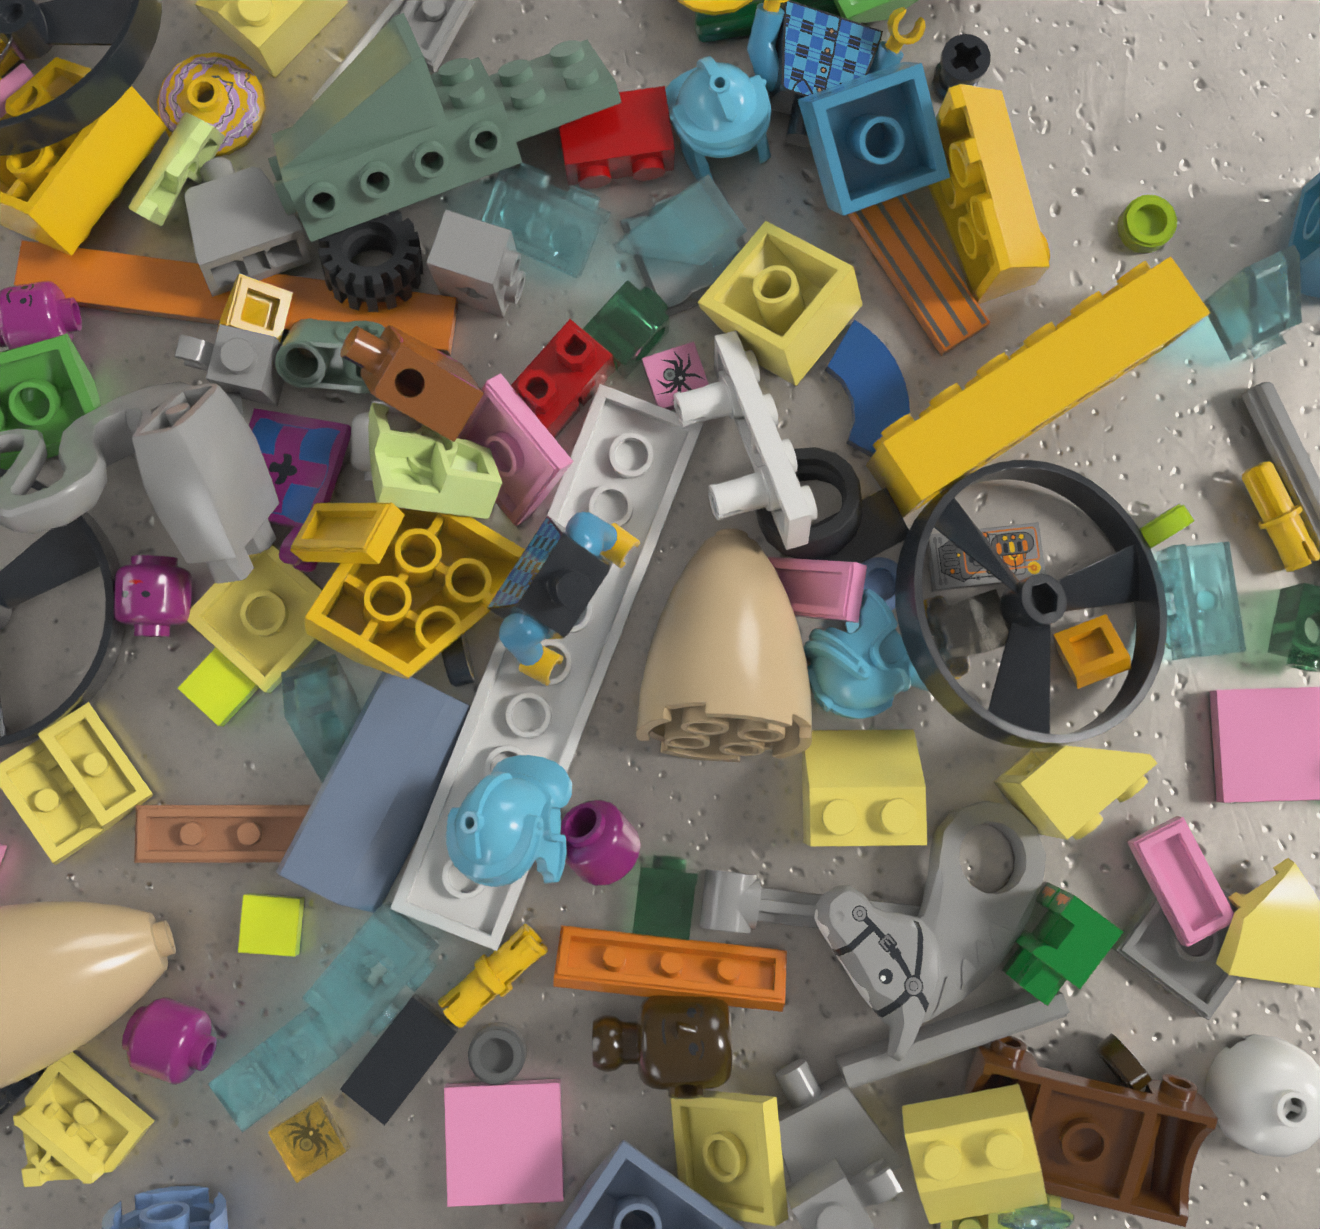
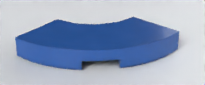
(872, 385)

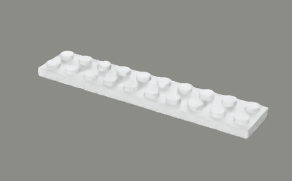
(627, 475)

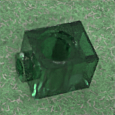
(630, 325)
(1288, 629)

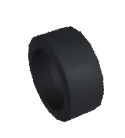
(833, 535)

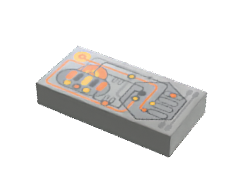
(1016, 544)

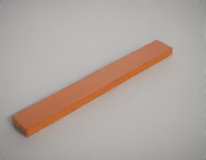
(181, 292)

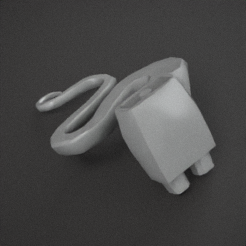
(193, 462)

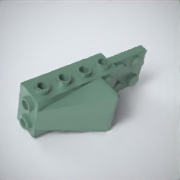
(393, 112)

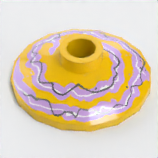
(234, 108)

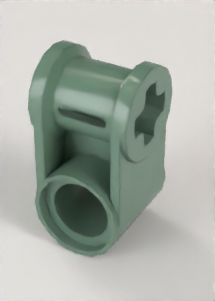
(325, 342)

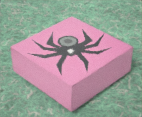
(674, 372)

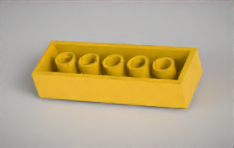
(1038, 385)

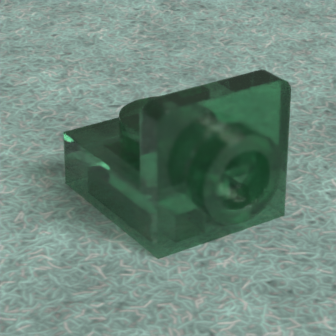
(665, 898)

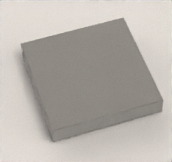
(1181, 970)

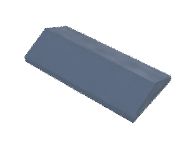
(376, 794)

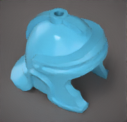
(718, 113)
(860, 668)
(511, 823)

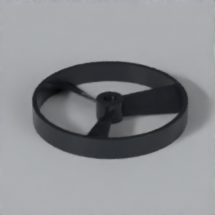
(35, 28)
(46, 564)
(1021, 692)

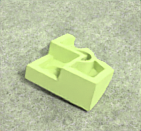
(182, 157)
(429, 470)

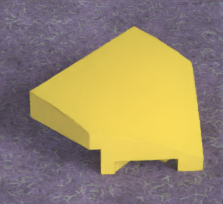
(1275, 931)
(76, 1124)

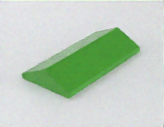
(44, 390)

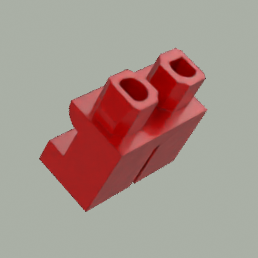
(564, 376)

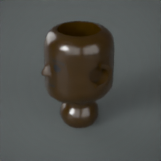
(676, 1042)

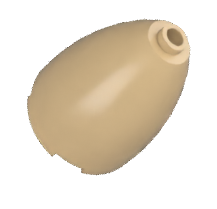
(726, 660)
(70, 976)

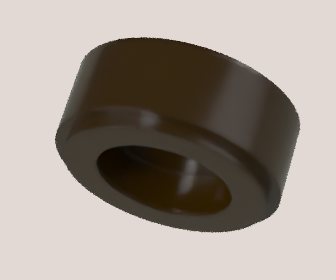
(1123, 1063)

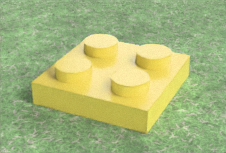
(260, 618)
(732, 1154)

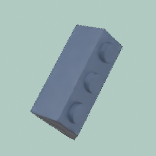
(640, 1194)

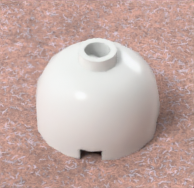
(1266, 1095)

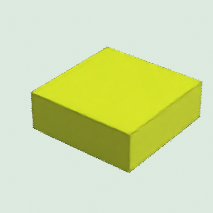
(218, 688)
(271, 924)

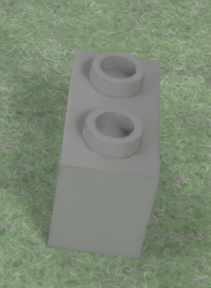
(476, 264)

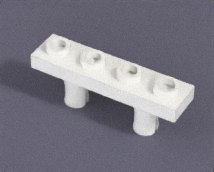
(756, 417)

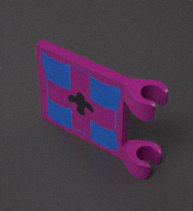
(303, 465)

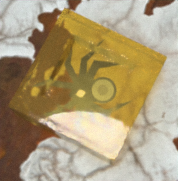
(309, 1140)

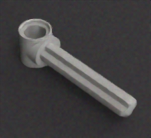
(738, 902)

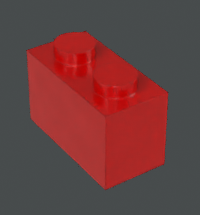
(620, 141)

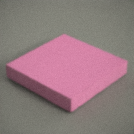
(521, 446)
(1266, 744)
(504, 1142)

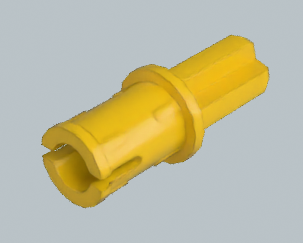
(1280, 517)

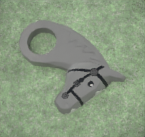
(932, 961)

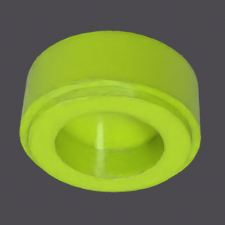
(1147, 224)
(1166, 525)

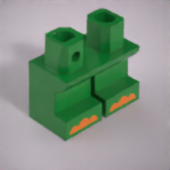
(1062, 946)

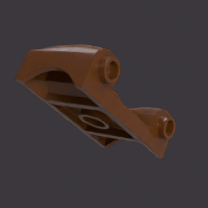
(1101, 1138)

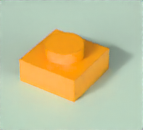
(1092, 651)

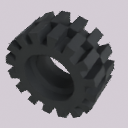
(376, 282)

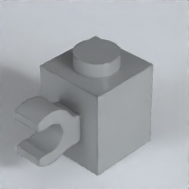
(237, 362)
(834, 1202)

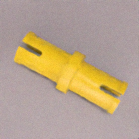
(492, 976)

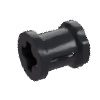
(961, 62)

